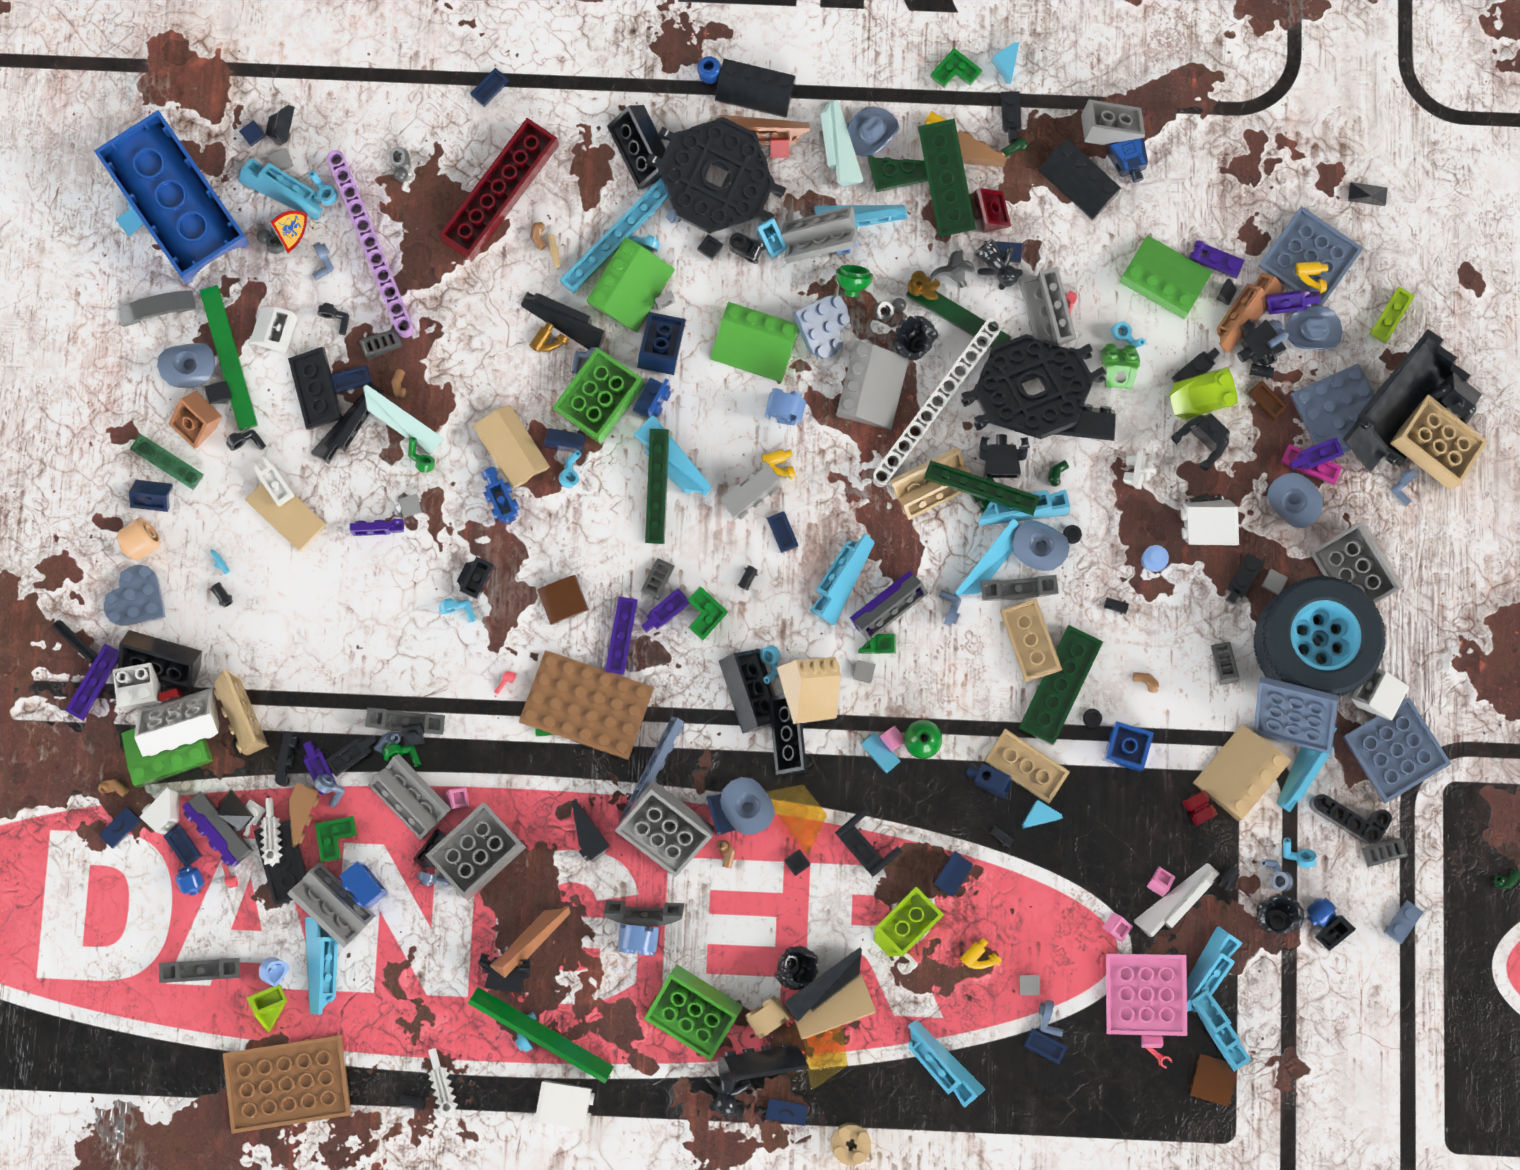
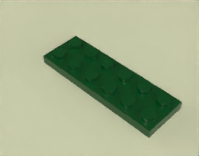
(946, 178)
(1059, 690)

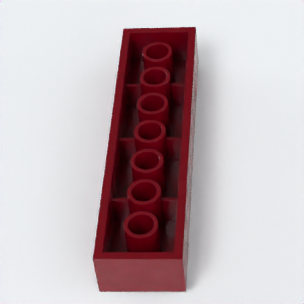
(499, 189)

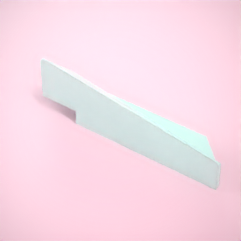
(838, 145)
(400, 420)

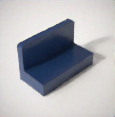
(564, 440)
(150, 495)
(720, 821)
(953, 874)

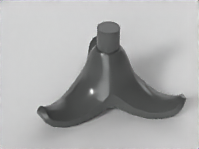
(954, 269)

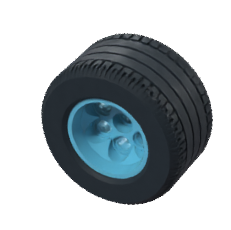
(1334, 603)

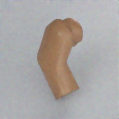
(536, 230)
(398, 391)
(1148, 679)
(111, 786)
(728, 853)

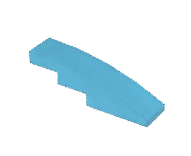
(1220, 1030)

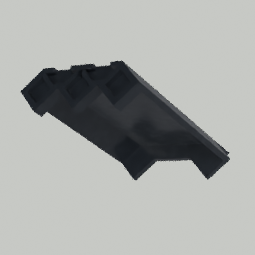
(1397, 399)

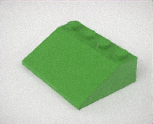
(1165, 277)
(630, 285)
(755, 342)
(599, 395)
(164, 764)
(693, 1012)

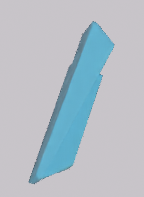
(1048, 506)
(990, 561)
(1301, 776)

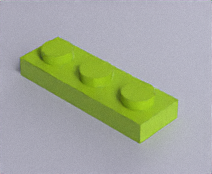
(1391, 315)

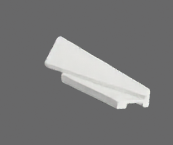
(1177, 902)

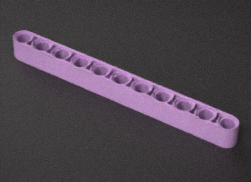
(370, 235)

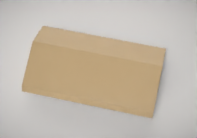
(510, 446)
(921, 495)

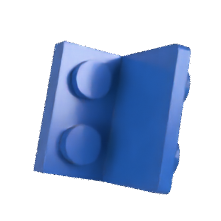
(652, 398)

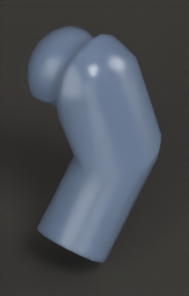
(386, 739)

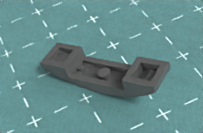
(156, 305)
(1019, 588)
(394, 720)
(640, 916)
(199, 970)

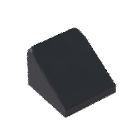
(1227, 292)
(218, 393)

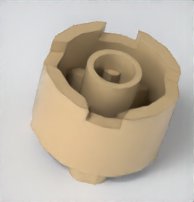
(768, 1018)
(860, 1138)

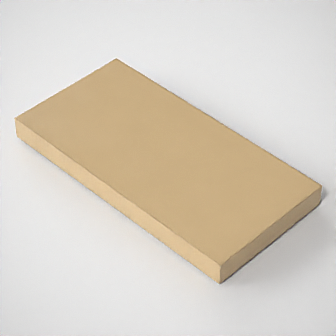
(292, 519)
(1030, 640)
(1027, 766)
(844, 1007)

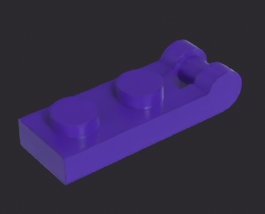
(1216, 259)

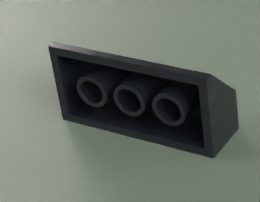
(755, 88)
(635, 140)
(1079, 179)
(1094, 424)
(173, 663)
(747, 690)
(787, 739)
(761, 1063)

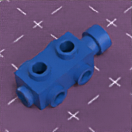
(501, 502)

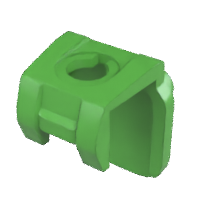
(1120, 359)

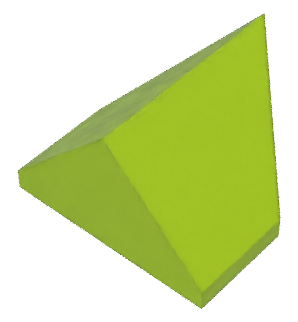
(268, 1005)

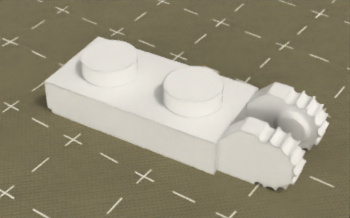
(273, 482)

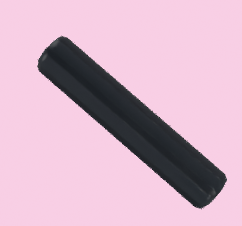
(75, 641)

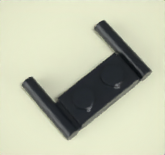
(862, 848)

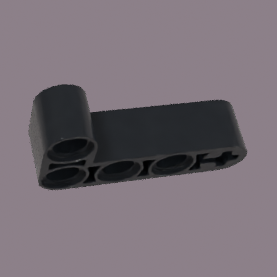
(1346, 817)

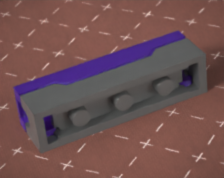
(889, 605)
(219, 832)

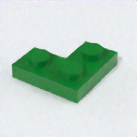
(955, 64)
(710, 613)
(328, 836)

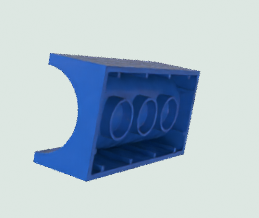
(171, 195)

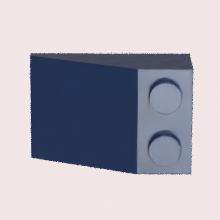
(661, 343)

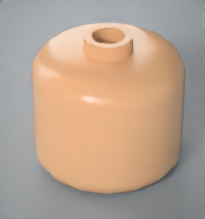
(138, 539)

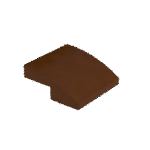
(562, 599)
(1213, 1080)

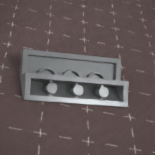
(819, 234)
(1047, 307)
(409, 797)
(330, 905)

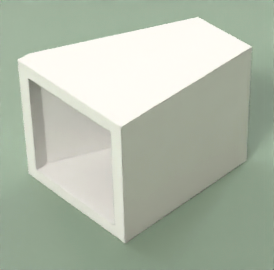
(1210, 523)
(564, 1105)

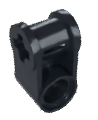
(747, 248)

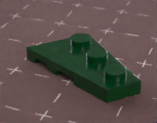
(896, 173)

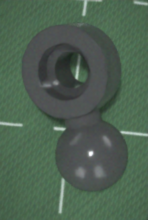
(400, 172)
(273, 243)
(898, 305)

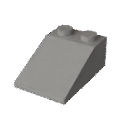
(1111, 122)

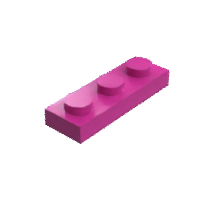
(1326, 472)

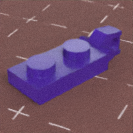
(1291, 301)
(1318, 455)
(378, 527)
(666, 610)
(316, 762)

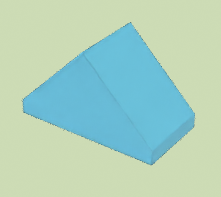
(1005, 61)
(771, 237)
(1040, 814)

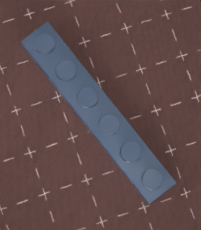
(656, 761)

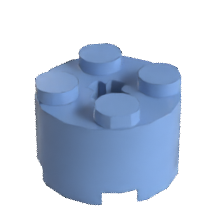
(785, 407)
(638, 938)

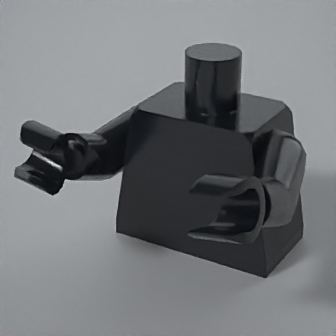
(1256, 344)
(1457, 396)
(1210, 433)
(1002, 458)
(513, 982)

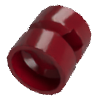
(1200, 808)

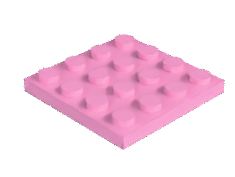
(1146, 994)

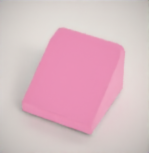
(892, 738)
(456, 798)
(1161, 881)
(1117, 926)
(1151, 1041)

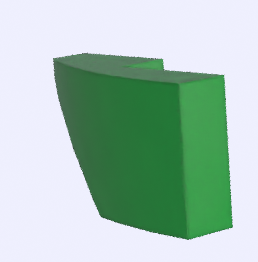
(880, 645)

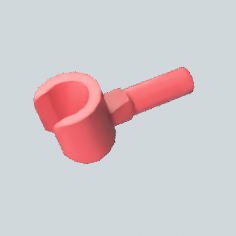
(1071, 297)
(508, 676)
(230, 881)
(1160, 1057)

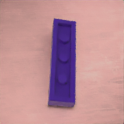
(621, 635)
(93, 682)

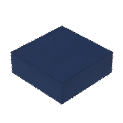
(252, 133)

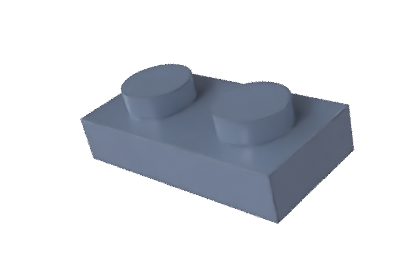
(1403, 922)

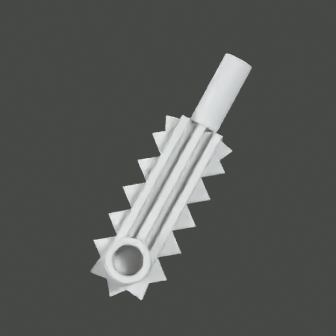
(270, 834)
(441, 1084)

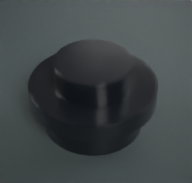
(1073, 534)
(1092, 718)

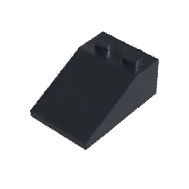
(589, 837)

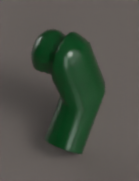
(1018, 144)
(1055, 471)
(1507, 882)

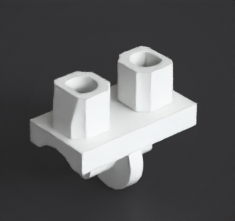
(1138, 461)

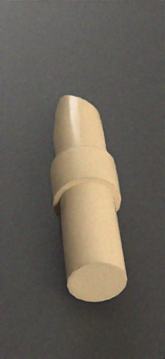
(554, 251)

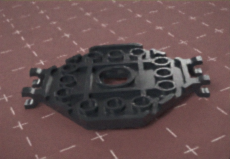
(728, 148)
(1024, 359)

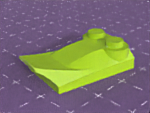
(1203, 393)
(906, 924)

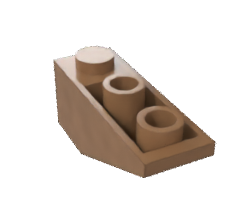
(979, 152)
(300, 805)

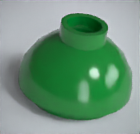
(853, 279)
(919, 748)

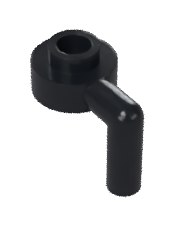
(328, 311)
(237, 440)

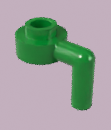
(424, 463)
(393, 749)

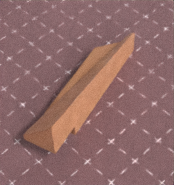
(771, 128)
(1249, 305)
(530, 940)

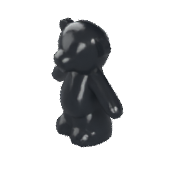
(998, 264)
(725, 1101)

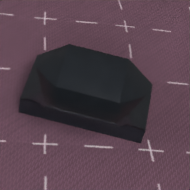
(279, 125)
(475, 577)

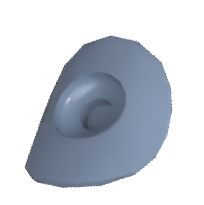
(871, 130)
(1314, 328)
(186, 365)
(1295, 499)
(1040, 546)
(747, 806)

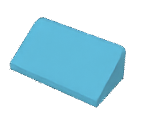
(880, 753)

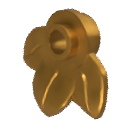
(921, 285)

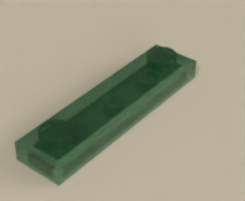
(166, 462)

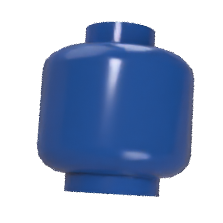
(709, 69)
(189, 880)
(1321, 912)

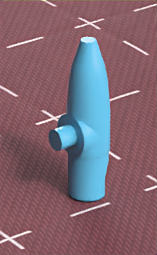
(219, 562)

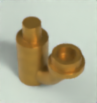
(539, 341)

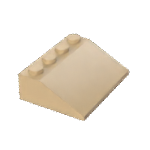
(1439, 443)
(811, 688)
(240, 713)
(1241, 772)

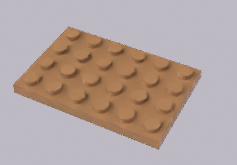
(586, 705)
(286, 1084)

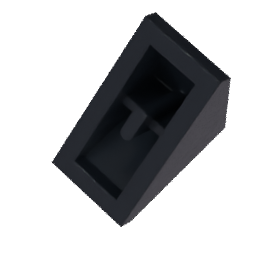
(1335, 932)

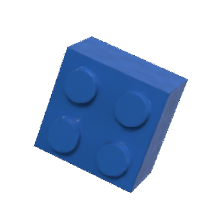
(1128, 746)
(363, 885)

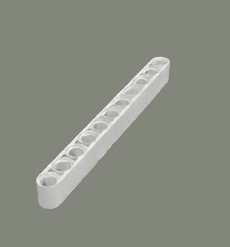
(940, 393)

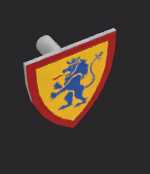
(289, 228)

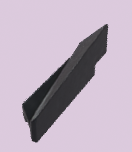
(565, 319)
(344, 430)
(825, 986)

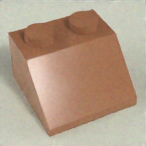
(194, 419)

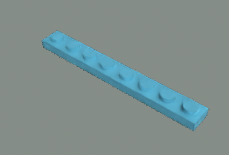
(611, 240)

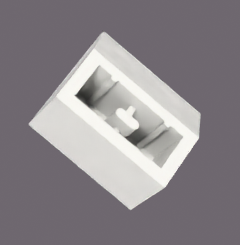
(274, 328)
(136, 686)
(1380, 695)
(163, 812)

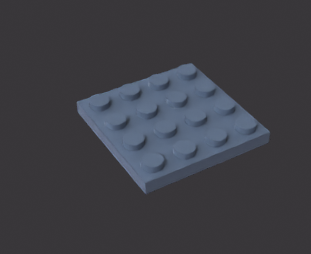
(1310, 240)
(1333, 404)
(1295, 714)
(1396, 751)

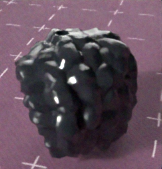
(915, 337)
(1280, 910)
(796, 967)

